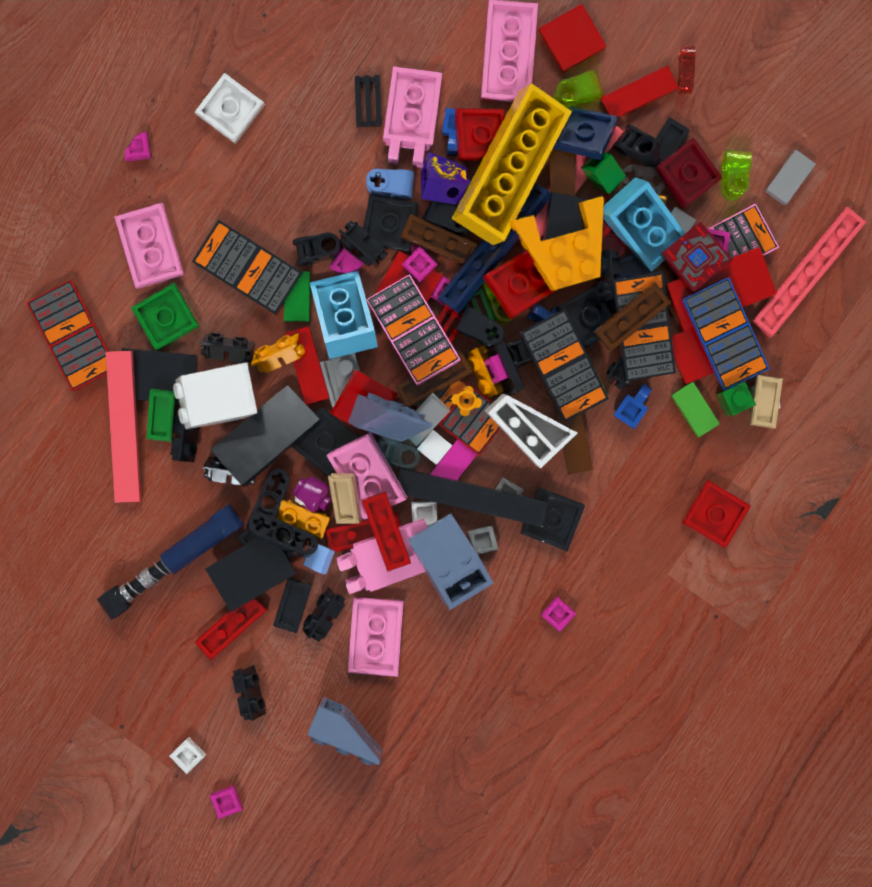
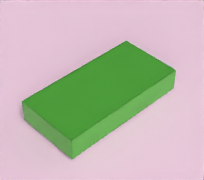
(695, 409)

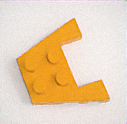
(570, 256)

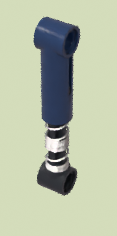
(172, 560)

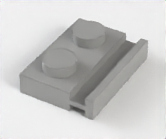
(337, 373)

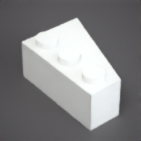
(530, 430)

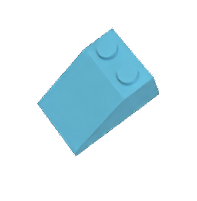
(642, 222)
(343, 314)

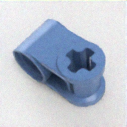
(393, 183)

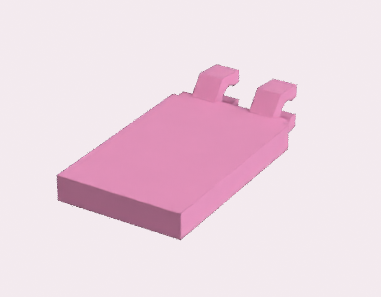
(412, 113)
(371, 564)

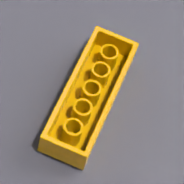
(511, 164)

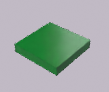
(165, 317)

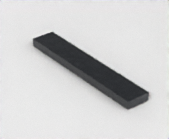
(473, 497)

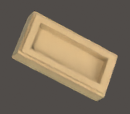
(767, 399)
(345, 498)

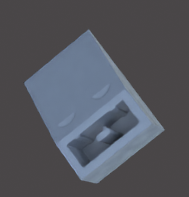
(387, 418)
(450, 561)
(341, 729)

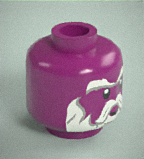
(312, 495)

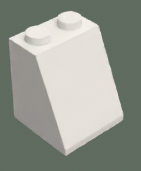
(215, 396)

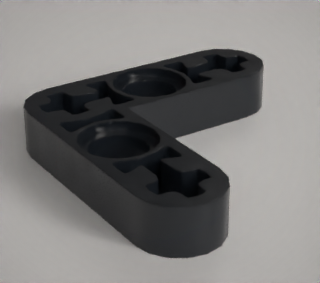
(268, 518)

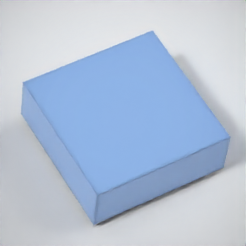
(320, 559)

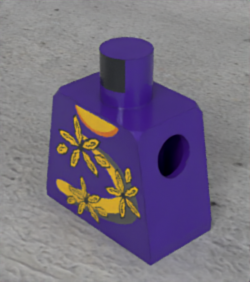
(443, 180)

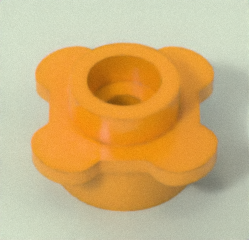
(467, 393)

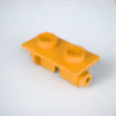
(268, 356)
(476, 361)
(302, 518)

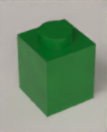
(604, 173)
(735, 399)

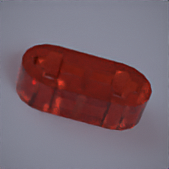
(686, 69)

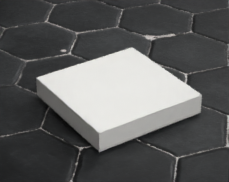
(229, 108)

